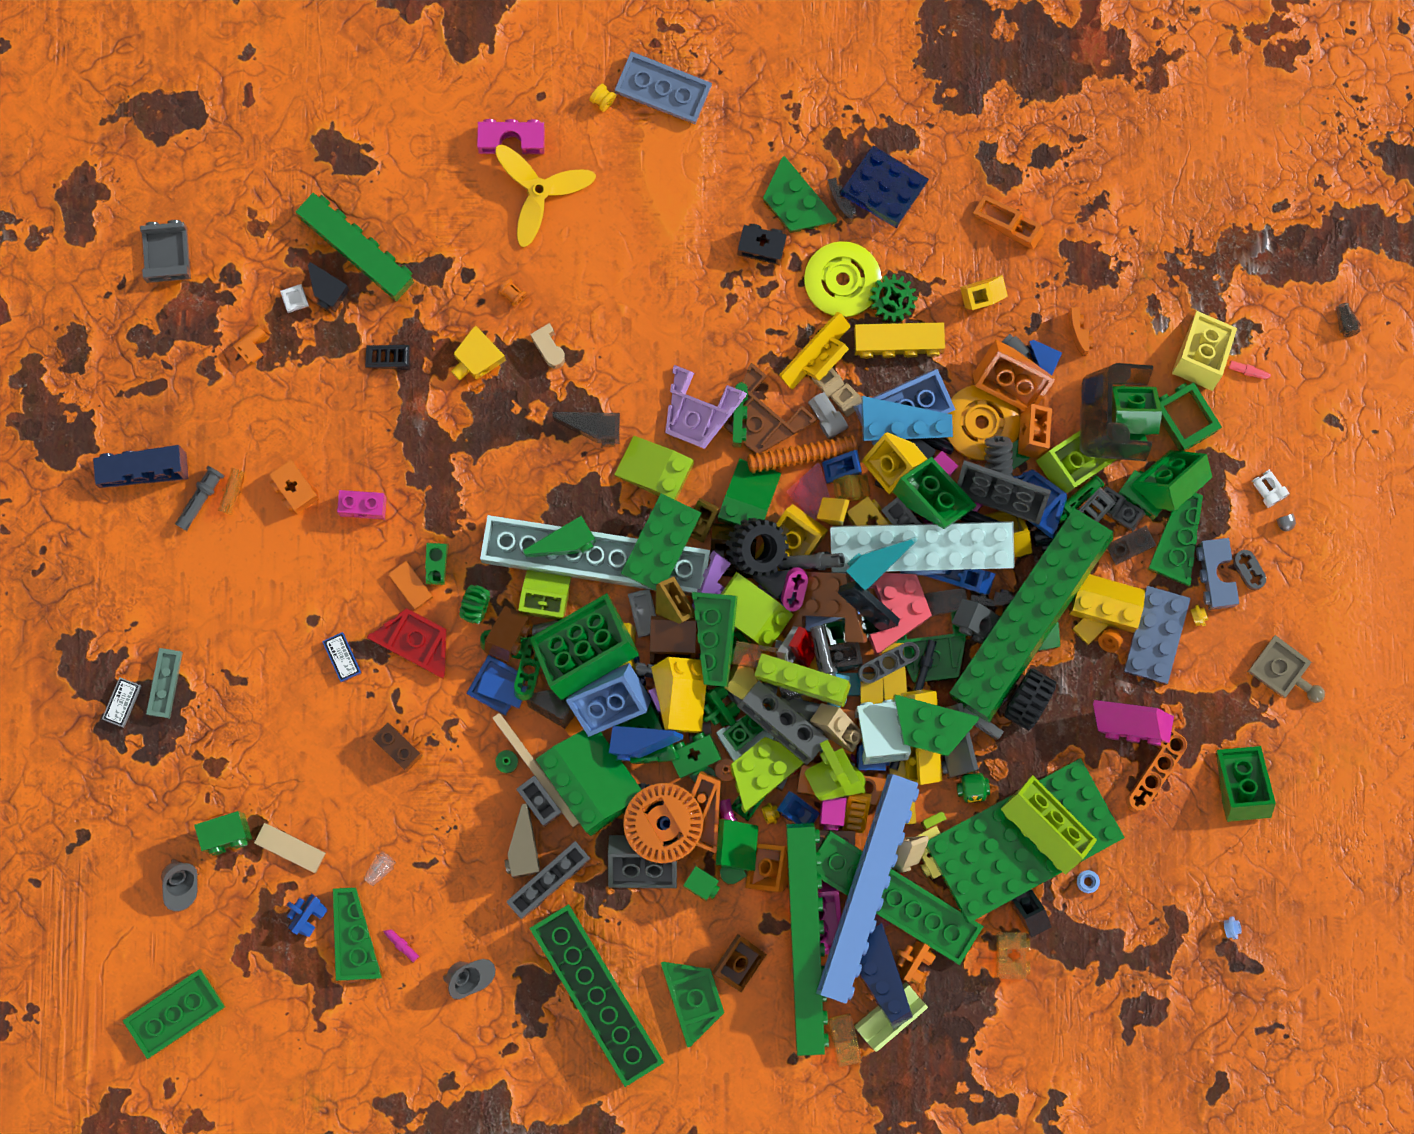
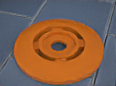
(642, 828)

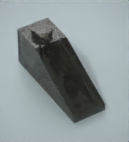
(597, 427)

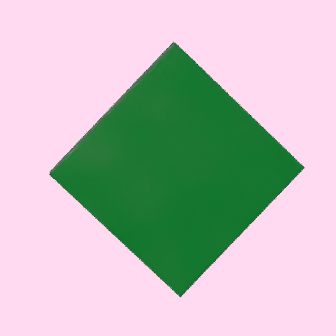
(737, 845)

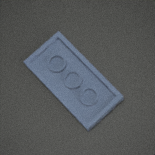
(663, 88)
(1157, 636)

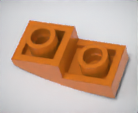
(1080, 336)

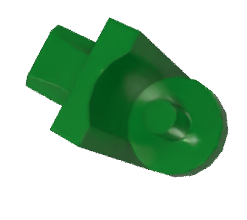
(716, 710)

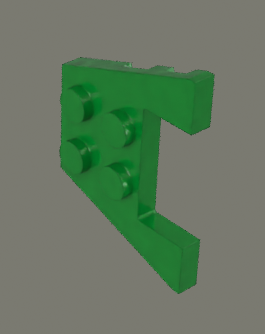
(946, 655)

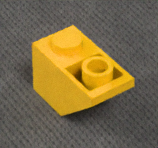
(984, 292)

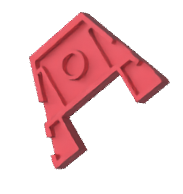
(906, 600)

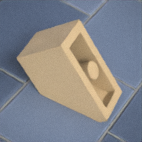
(910, 853)

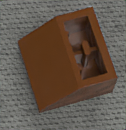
(671, 639)

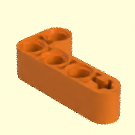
(1155, 772)

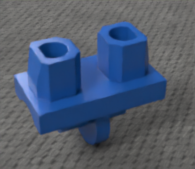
(300, 922)

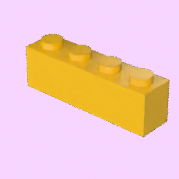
(899, 339)
(923, 765)

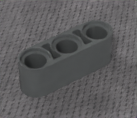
(899, 662)

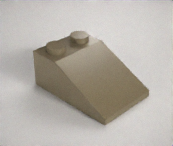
(522, 852)

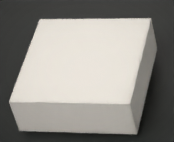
(294, 298)

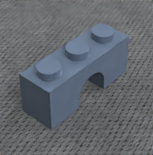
(1217, 593)

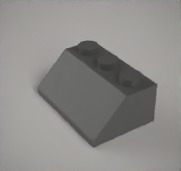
(962, 758)
(630, 870)

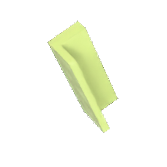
(876, 1028)

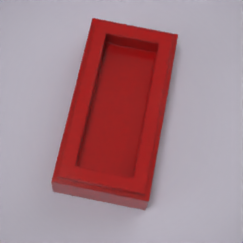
(802, 647)

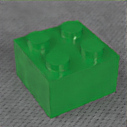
(223, 832)

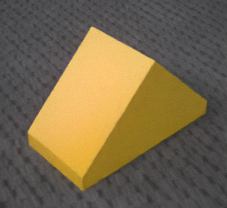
(833, 511)

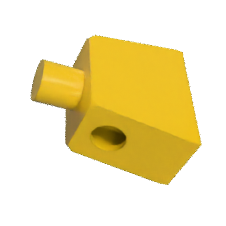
(476, 356)

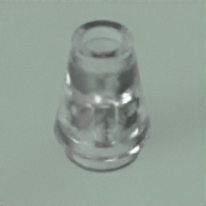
(379, 868)

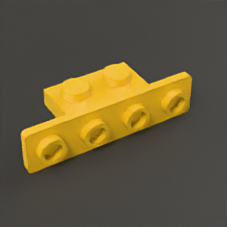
(819, 353)

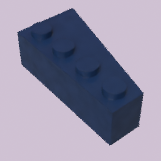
(141, 467)
(883, 979)

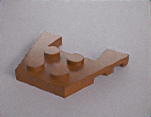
(762, 424)
(823, 600)

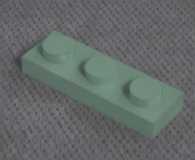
(164, 683)

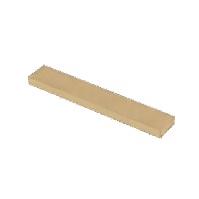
(536, 770)

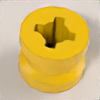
(602, 97)

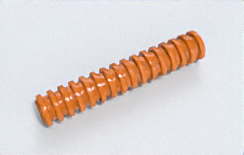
(801, 454)

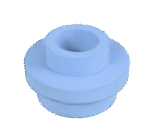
(1095, 881)
(1232, 928)

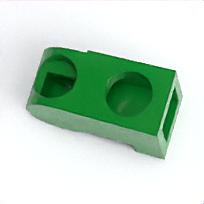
(436, 563)

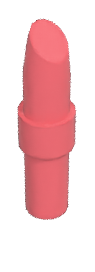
(1248, 370)

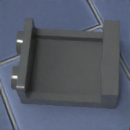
(165, 251)

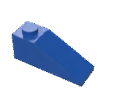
(971, 579)
(639, 742)

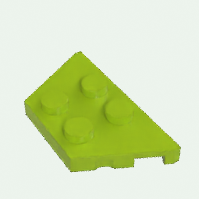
(762, 770)

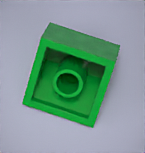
(1137, 409)

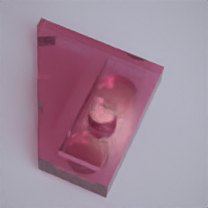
(809, 491)

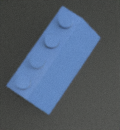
(922, 392)

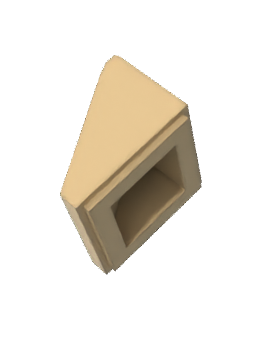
(829, 383)
(845, 399)

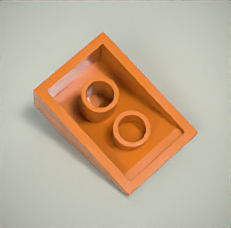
(1012, 376)

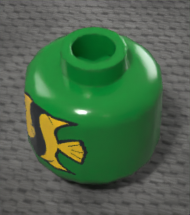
(973, 788)

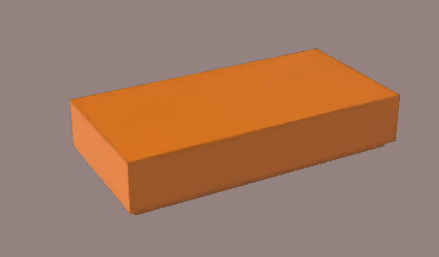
(410, 585)

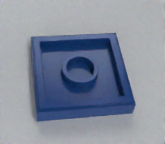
(497, 668)

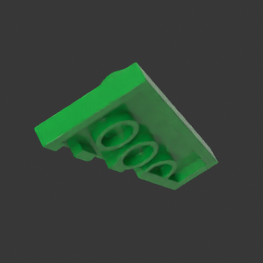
(1177, 543)
(716, 626)
(353, 944)

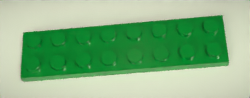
(903, 902)

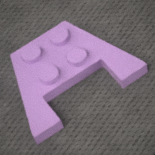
(695, 419)

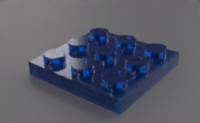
(884, 186)

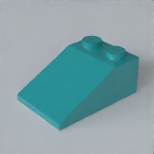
(873, 564)

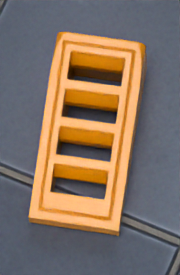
(856, 813)

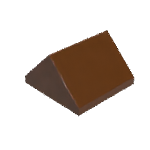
(739, 963)

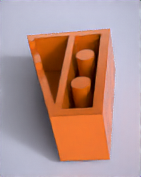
(708, 795)

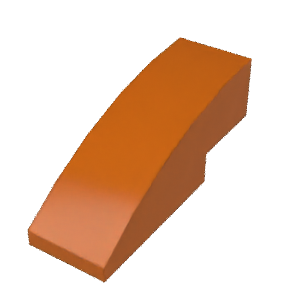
(1009, 222)

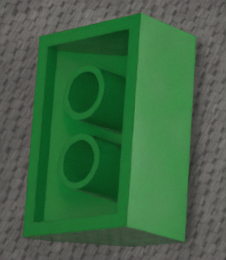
(1174, 479)

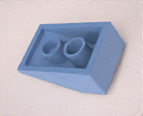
(610, 700)

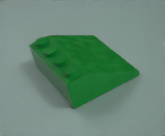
(583, 647)
(589, 779)

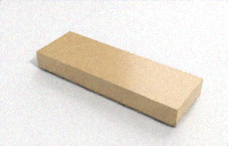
(290, 848)

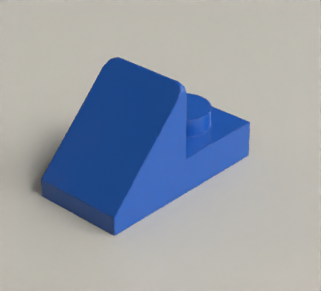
(797, 810)

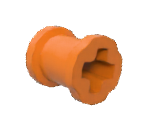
(512, 293)

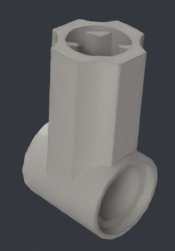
(830, 420)

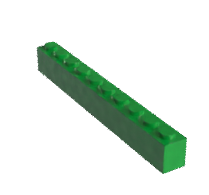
(806, 938)

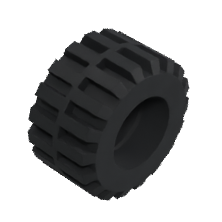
(773, 547)
(1030, 699)

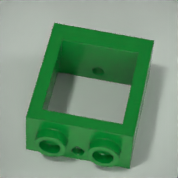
(1181, 443)

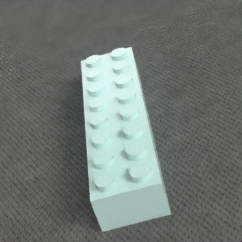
(954, 548)

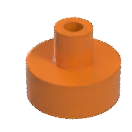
(1110, 640)
(726, 776)

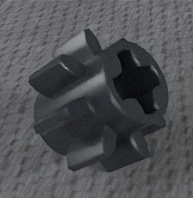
(1042, 539)

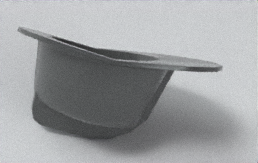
(179, 885)
(469, 978)

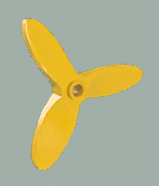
(533, 207)

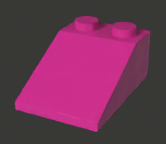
(830, 915)

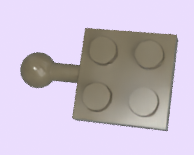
(1282, 668)

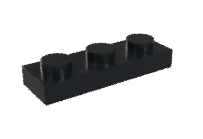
(868, 606)

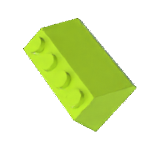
(1049, 825)

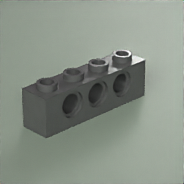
(770, 721)
(548, 880)

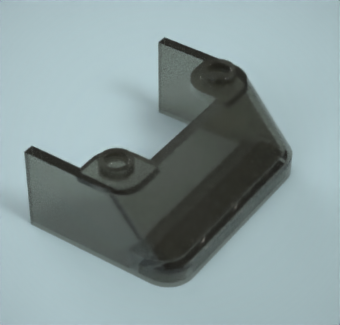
(1097, 432)

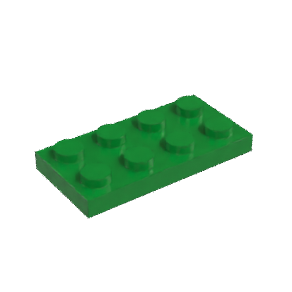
(661, 542)
(174, 1013)

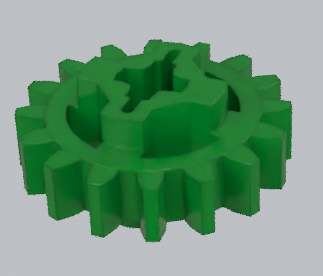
(890, 290)

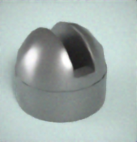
(1287, 522)

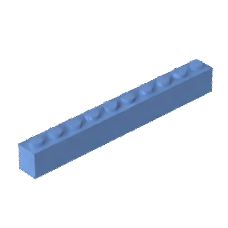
(867, 888)

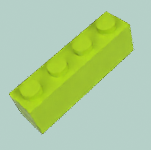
(802, 680)

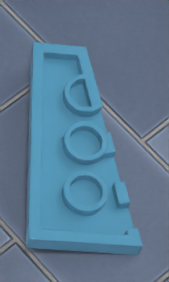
(902, 421)

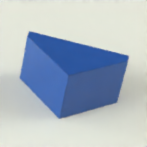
(1044, 356)
(842, 465)

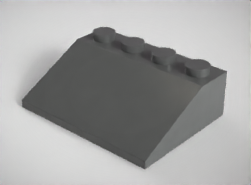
(1003, 492)

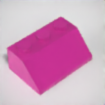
(1133, 722)

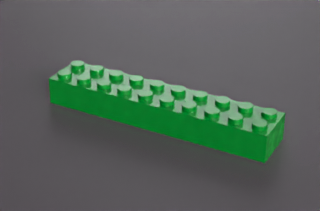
(1031, 615)

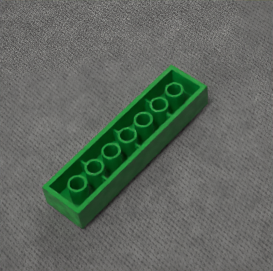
(597, 995)

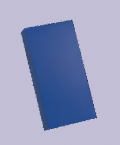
(499, 689)

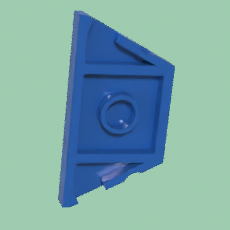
(1055, 505)

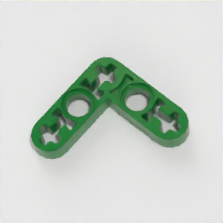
(525, 656)

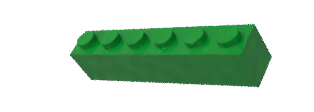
(354, 246)

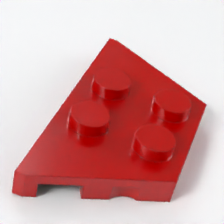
(414, 640)

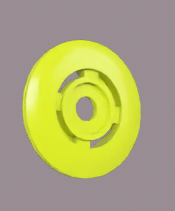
(836, 259)

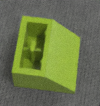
(544, 595)

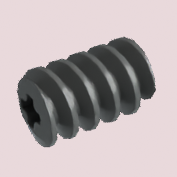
(999, 454)

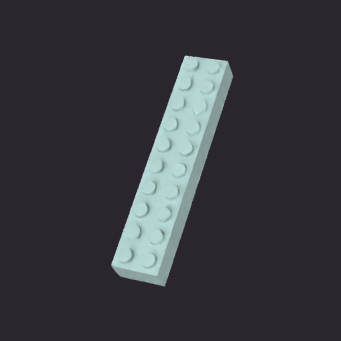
(508, 538)

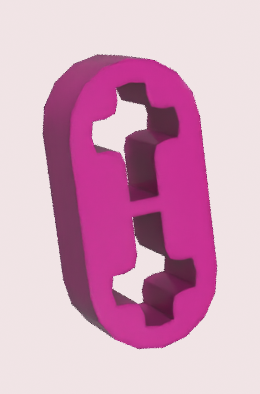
(789, 588)

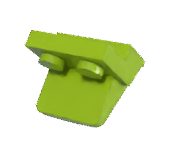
(834, 775)

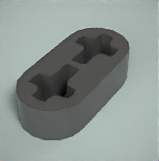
(1245, 573)

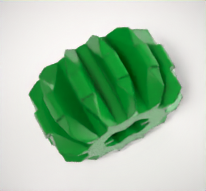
(474, 604)

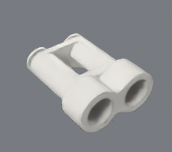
(1273, 496)

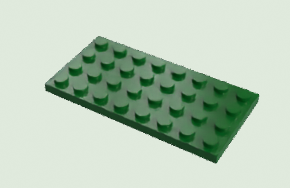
(991, 860)

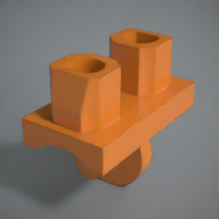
(911, 959)

